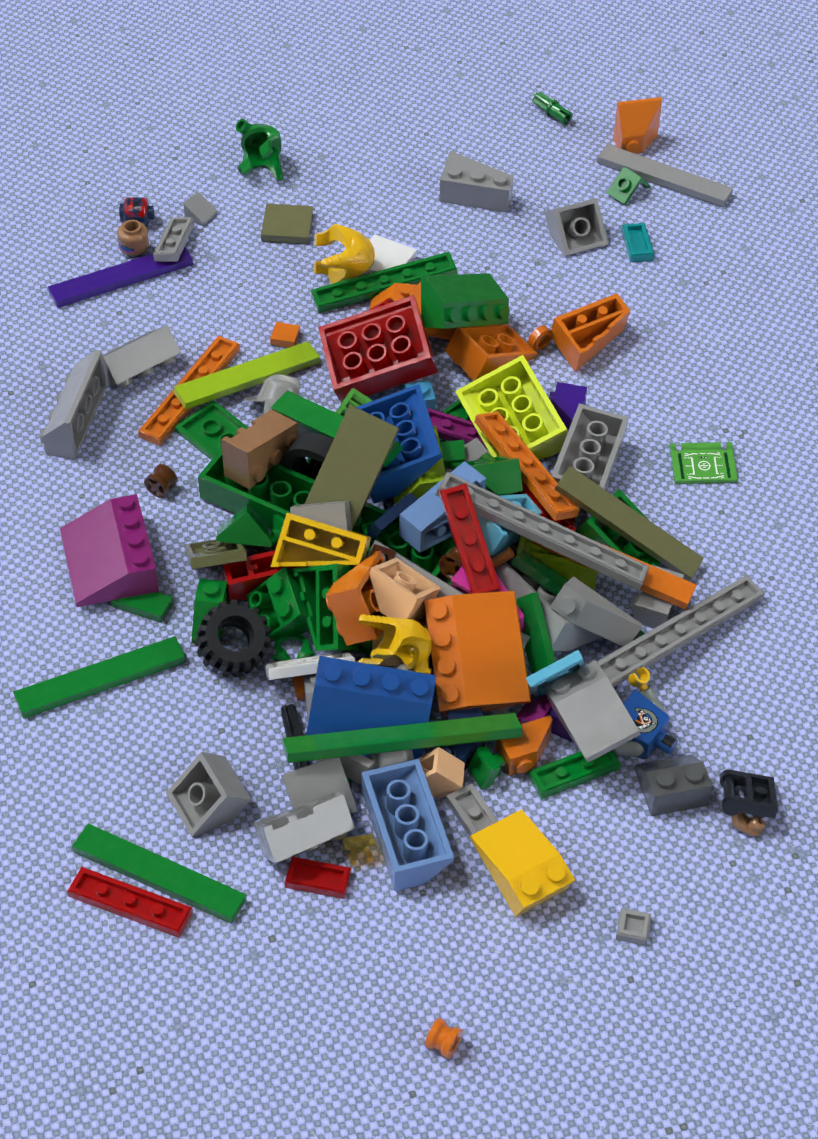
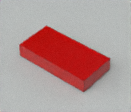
(318, 877)

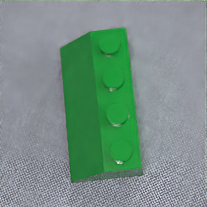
(462, 301)

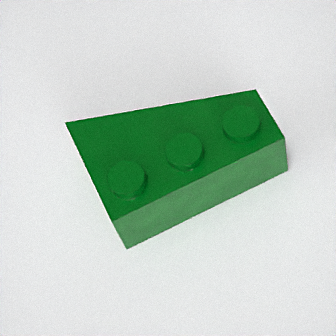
(321, 621)

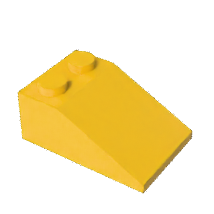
(522, 862)

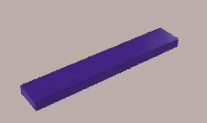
(114, 278)

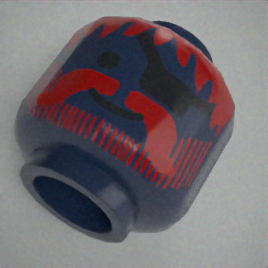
(136, 209)

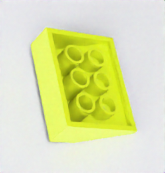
(521, 402)

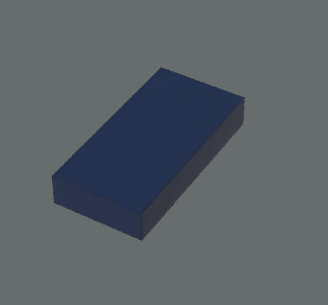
(390, 516)

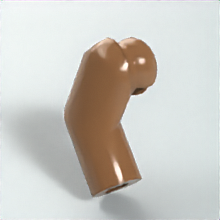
(749, 826)

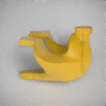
(352, 262)
(400, 638)

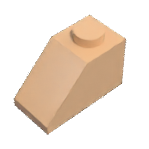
(442, 772)

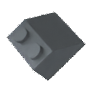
(674, 784)

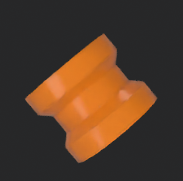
(443, 1038)

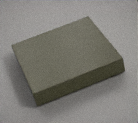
(287, 223)

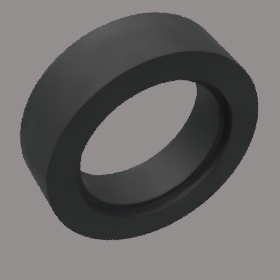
(307, 445)

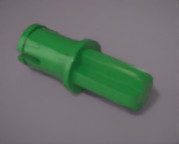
(552, 107)

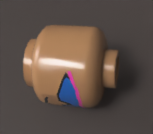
(133, 238)

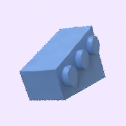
(425, 520)

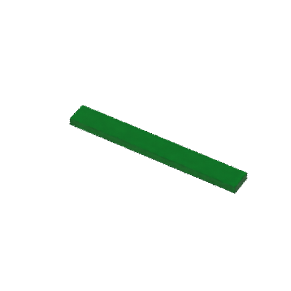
(401, 737)

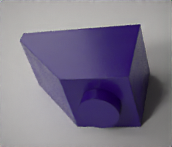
(566, 401)

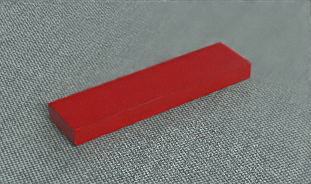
(469, 539)
(130, 902)

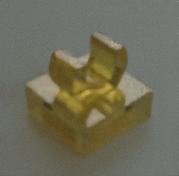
(357, 844)

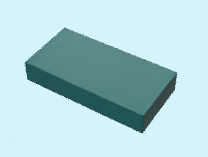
(637, 242)

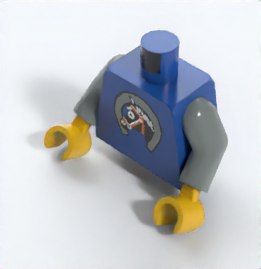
(649, 718)

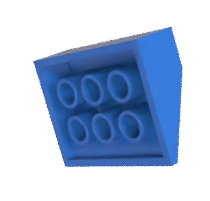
(416, 435)
(367, 697)

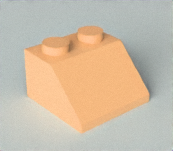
(401, 590)

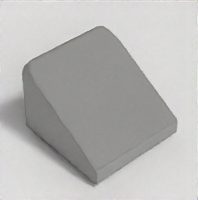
(199, 209)

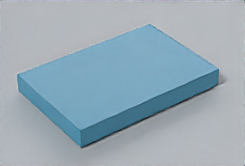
(553, 672)

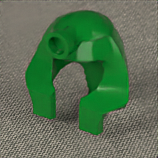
(260, 147)

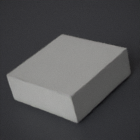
(633, 926)

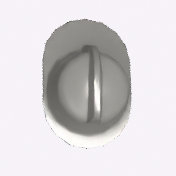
(275, 387)

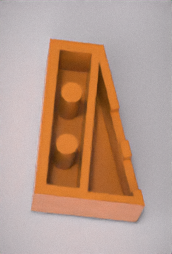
(589, 329)

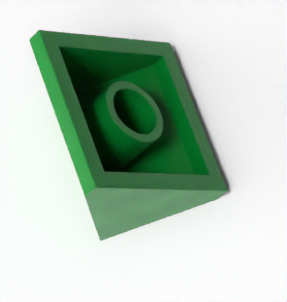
(244, 529)

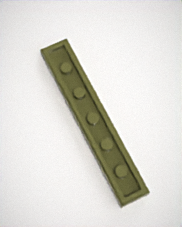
(629, 523)

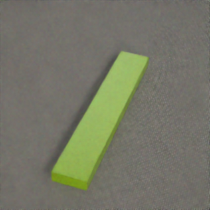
(246, 375)

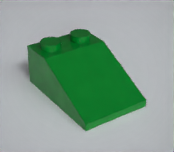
(599, 532)

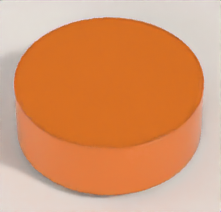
(540, 337)

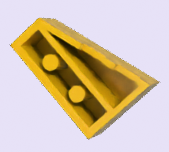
(317, 543)

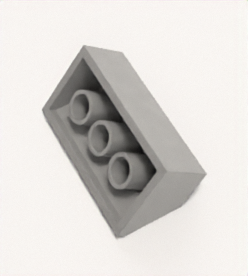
(75, 407)
(592, 444)

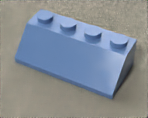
(406, 823)

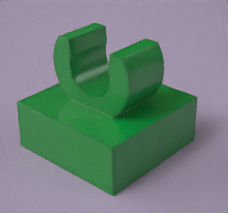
(485, 767)

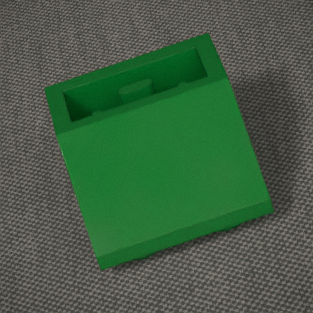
(281, 604)

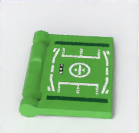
(703, 463)

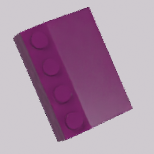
(109, 553)

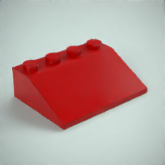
(377, 349)

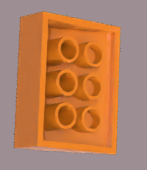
(477, 651)

